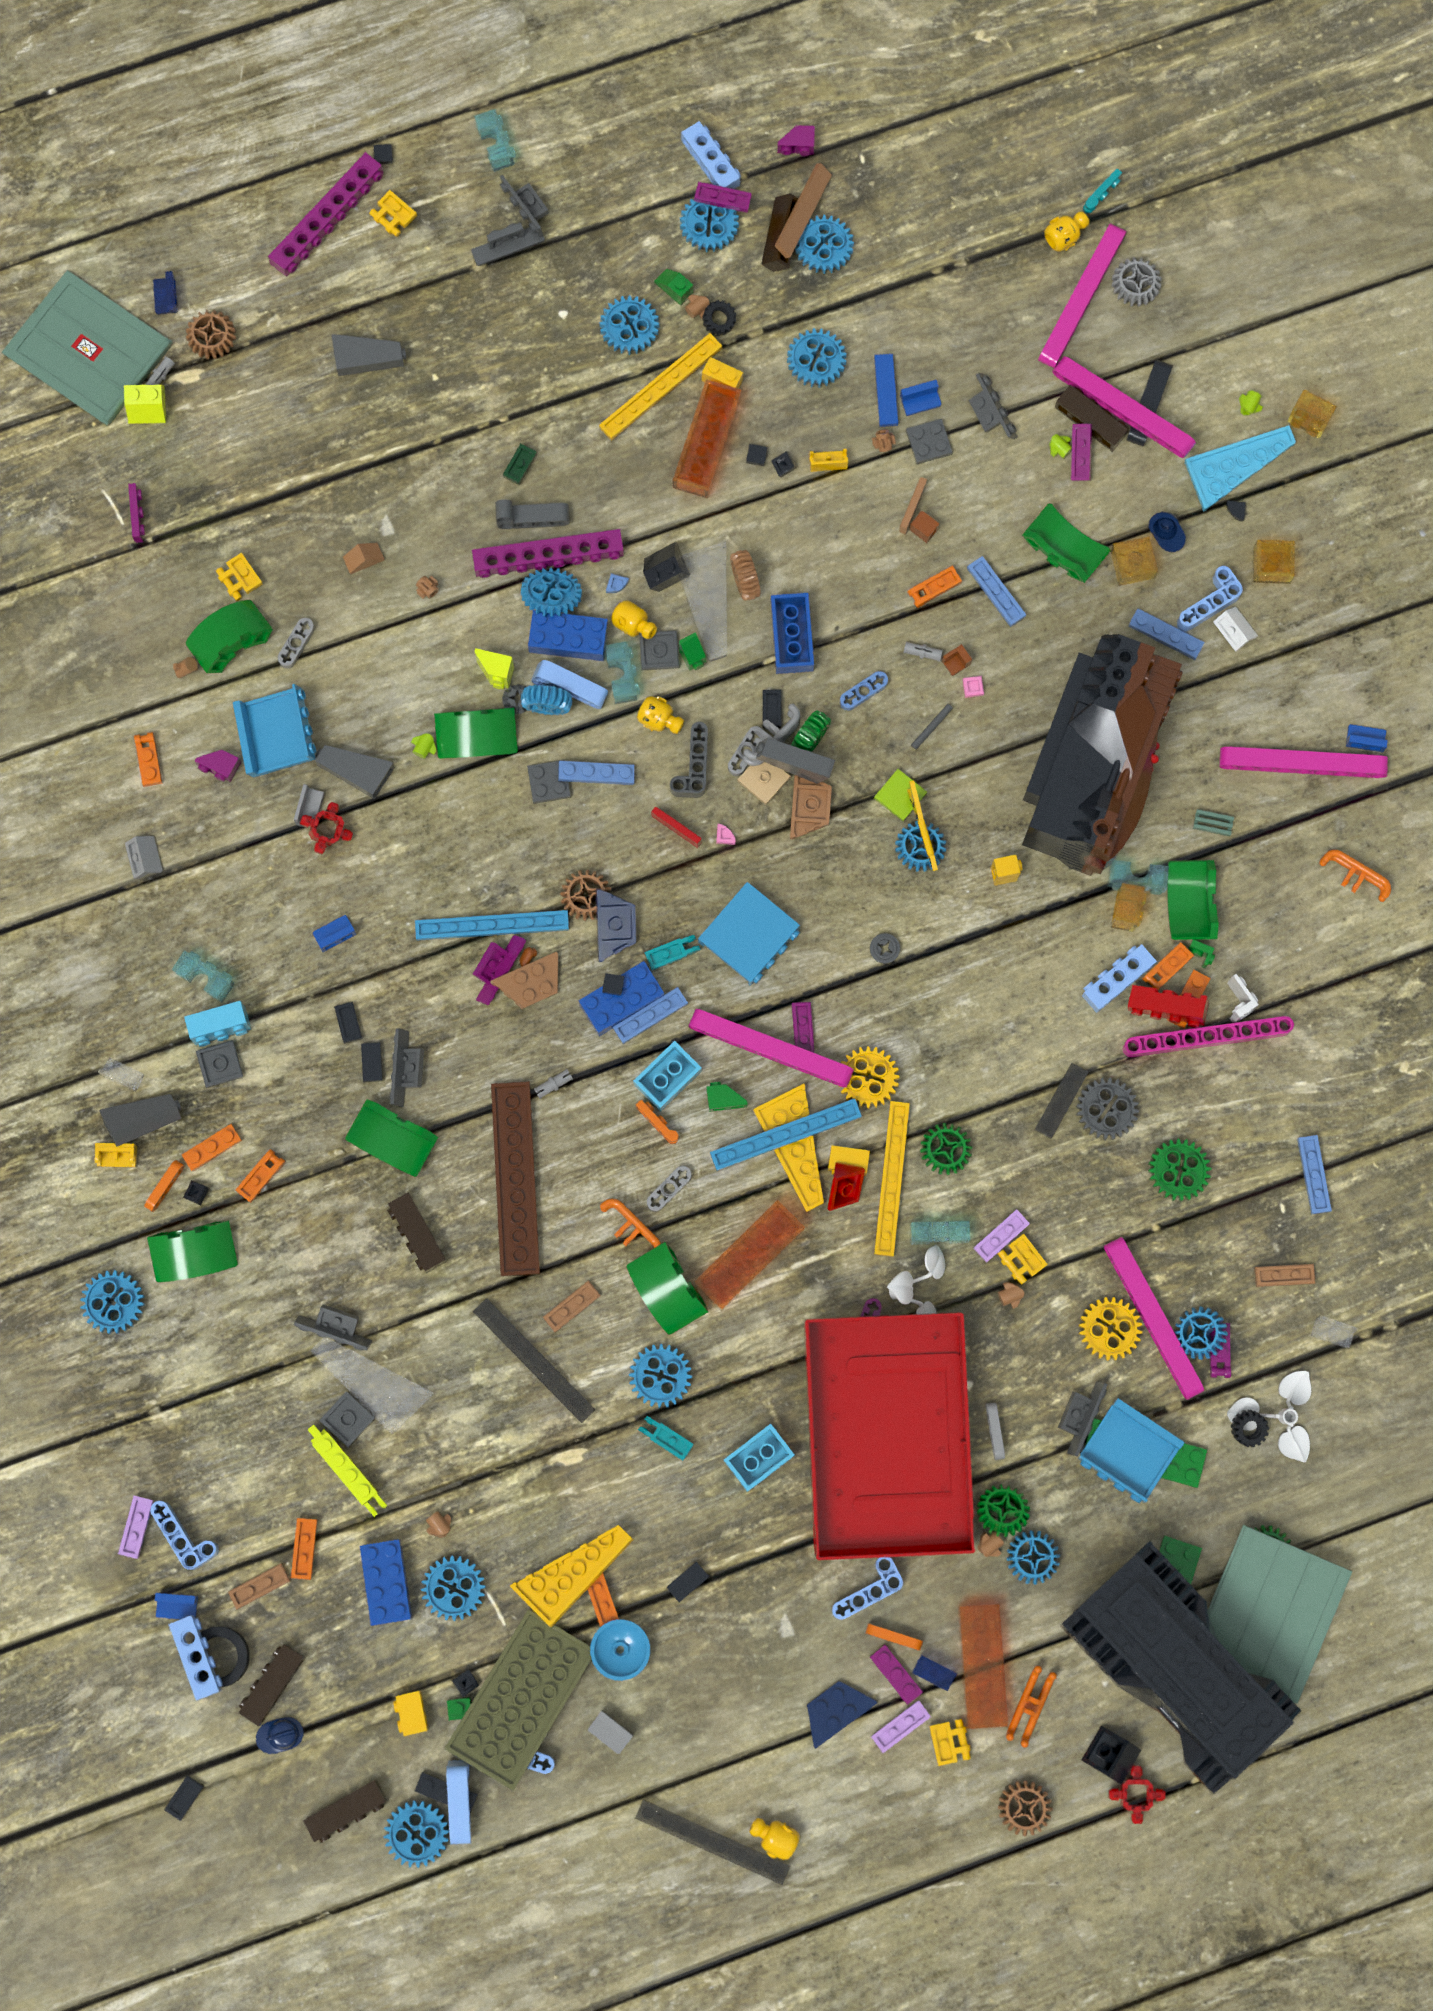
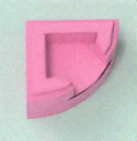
(724, 835)

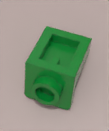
(1199, 949)
(458, 1708)

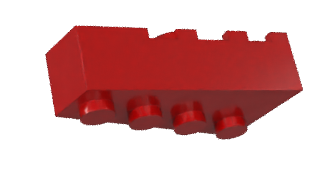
(1168, 1005)

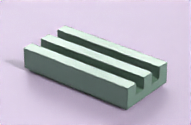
(1230, 819)

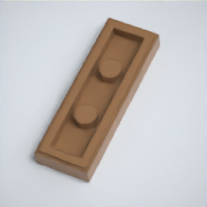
(913, 505)
(1284, 1275)
(571, 1306)
(259, 1586)

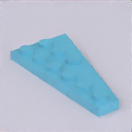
(1225, 468)

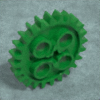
(1162, 1165)

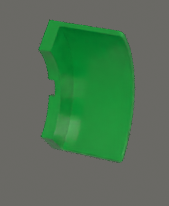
(1065, 544)
(225, 633)
(476, 733)
(1191, 900)
(391, 1139)
(192, 1252)
(665, 1290)

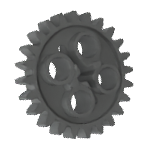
(1121, 1118)

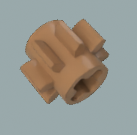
(883, 440)
(427, 587)

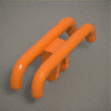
(1361, 870)
(632, 1220)
(1030, 1706)

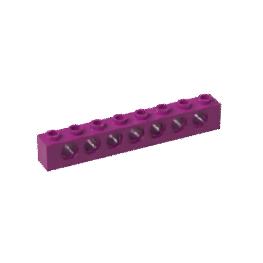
(339, 192)
(554, 545)

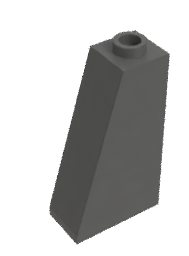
(366, 354)
(795, 760)
(358, 770)
(139, 1117)

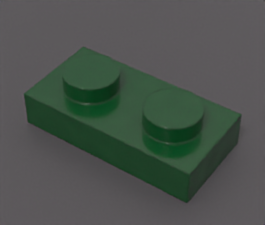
(519, 464)

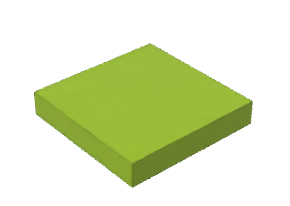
(895, 796)

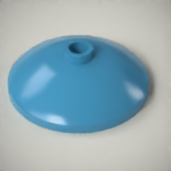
(616, 1665)

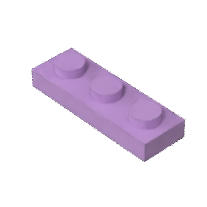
(1001, 1236)
(135, 1527)
(900, 1726)

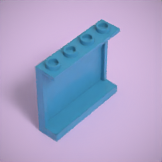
(274, 732)
(750, 933)
(1130, 1451)

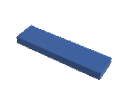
(886, 390)

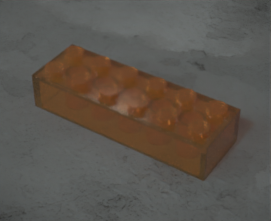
(707, 438)
(749, 1255)
(982, 1666)

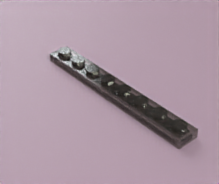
(534, 1360)
(712, 1842)

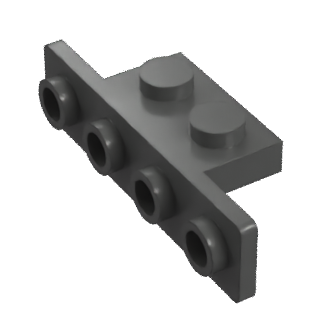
(528, 202)
(505, 242)
(989, 410)
(406, 1067)
(335, 1325)
(1080, 1415)

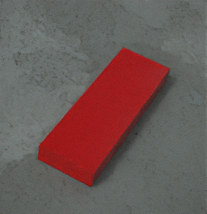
(676, 827)

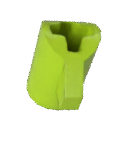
(1250, 403)
(1060, 446)
(423, 745)

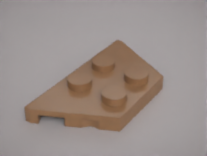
(809, 807)
(531, 982)

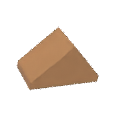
(363, 556)

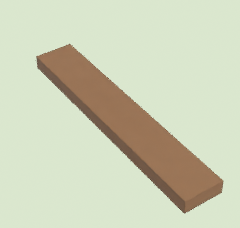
(803, 210)

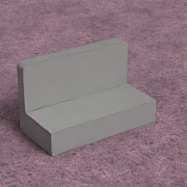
(309, 803)
(143, 856)
(610, 1732)

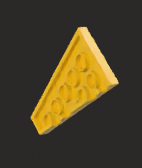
(799, 1157)
(565, 1580)

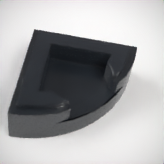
(1236, 509)

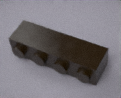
(781, 211)
(1085, 411)
(417, 1233)
(271, 1685)
(344, 1811)

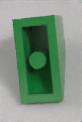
(675, 285)
(692, 652)
(723, 1098)

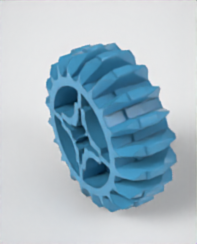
(546, 700)
(915, 841)
(1194, 1337)
(1033, 1566)

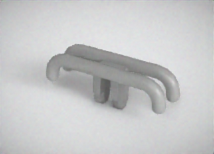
(778, 734)

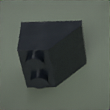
(665, 568)
(1111, 1755)

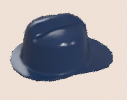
(1167, 531)
(279, 1735)

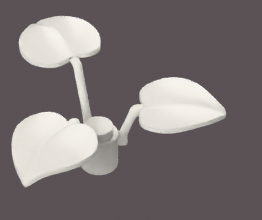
(901, 1286)
(1295, 1441)

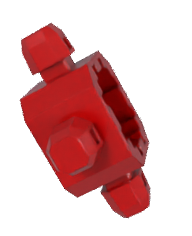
(322, 841)
(1116, 1794)

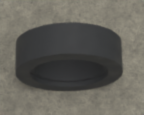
(242, 1651)

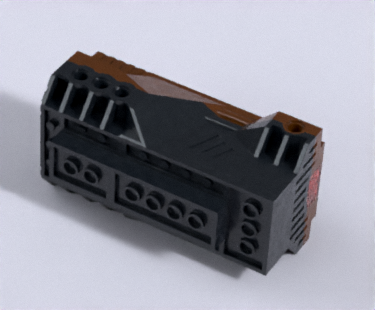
(1100, 754)
(1160, 1647)

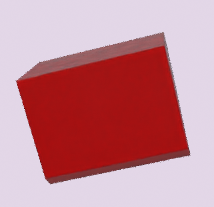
(845, 1185)

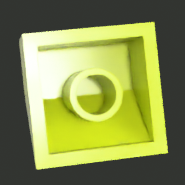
(145, 403)
(496, 668)

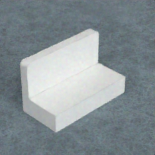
(1235, 628)

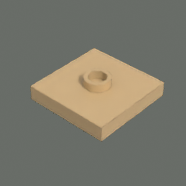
(763, 781)

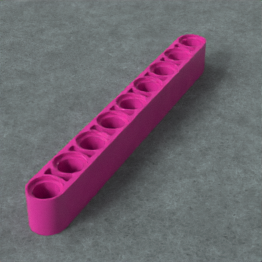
(1082, 295)
(1124, 407)
(1304, 762)
(1217, 1036)
(771, 1048)
(1153, 1318)

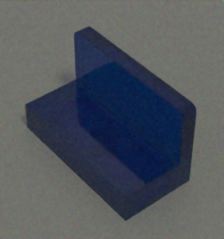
(165, 294)
(934, 1673)

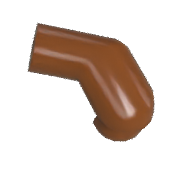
(527, 955)

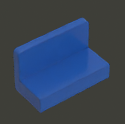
(920, 398)
(1366, 738)
(334, 933)
(175, 1606)

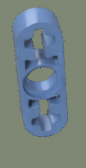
(849, 694)

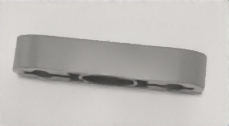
(307, 634)
(734, 760)
(683, 1182)
(995, 1431)

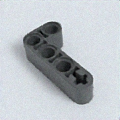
(531, 516)
(695, 759)

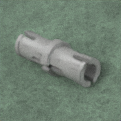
(160, 373)
(922, 651)
(553, 1083)

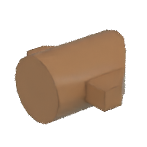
(696, 306)
(185, 667)
(1011, 1294)
(438, 1525)
(990, 1544)

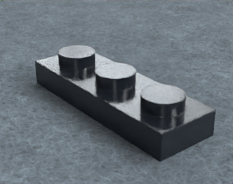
(437, 1789)

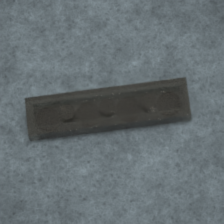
(1061, 1101)

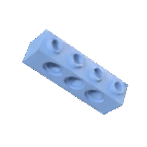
(699, 133)
(1099, 1000)
(179, 1631)

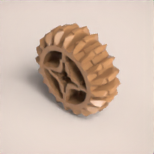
(197, 330)
(745, 575)
(582, 879)
(1033, 1802)

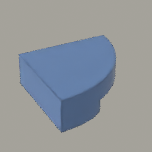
(616, 583)

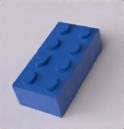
(792, 633)
(568, 636)
(608, 1010)
(386, 1582)

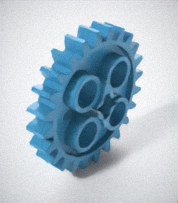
(693, 221)
(836, 254)
(644, 317)
(800, 351)
(551, 592)
(97, 1292)
(665, 1358)
(461, 1571)
(404, 1848)

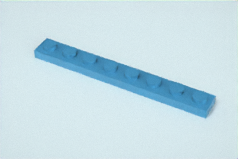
(491, 925)
(785, 1134)

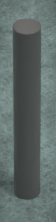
(930, 728)

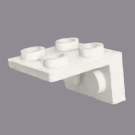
(1247, 999)

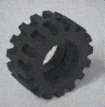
(727, 310)
(1257, 1436)

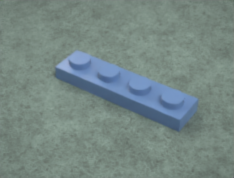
(996, 591)
(1166, 634)
(595, 772)
(650, 1015)
(1314, 1174)

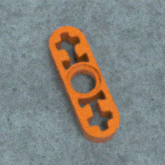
(164, 1185)
(894, 1637)

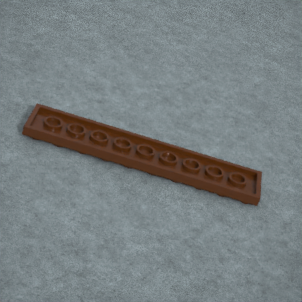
(515, 1179)

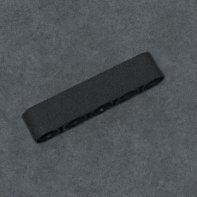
(1151, 396)

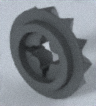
(507, 699)
(882, 940)

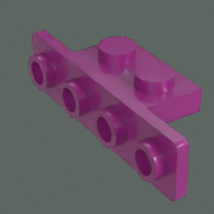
(495, 964)

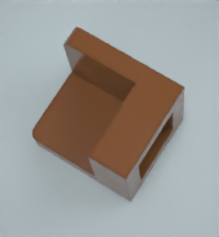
(924, 526)
(956, 660)

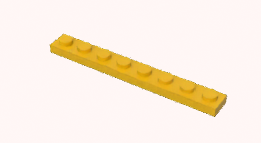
(660, 386)
(891, 1179)

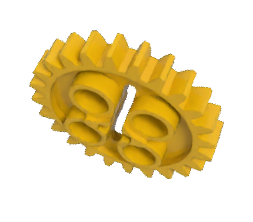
(873, 1060)
(1100, 1343)

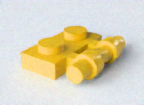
(397, 209)
(244, 574)
(1028, 1257)
(944, 1745)

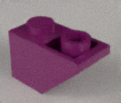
(797, 141)
(219, 763)

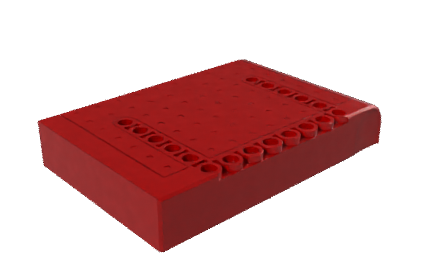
(889, 1436)

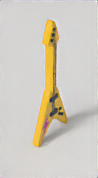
(912, 792)

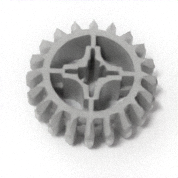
(1122, 285)

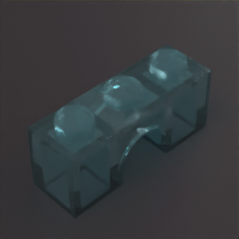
(490, 126)
(619, 656)
(1154, 882)
(190, 966)
(939, 1232)

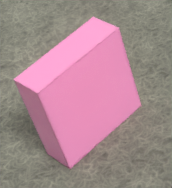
(973, 686)

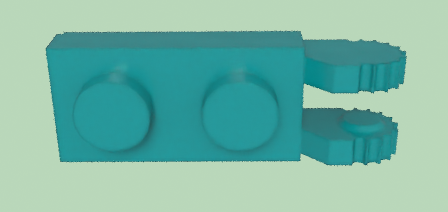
(1101, 192)
(670, 952)
(668, 1439)

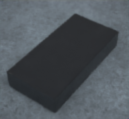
(771, 707)
(348, 1022)
(371, 1062)
(687, 1582)
(184, 1798)

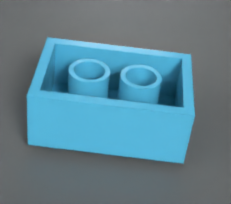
(218, 1023)
(667, 1076)
(759, 1457)

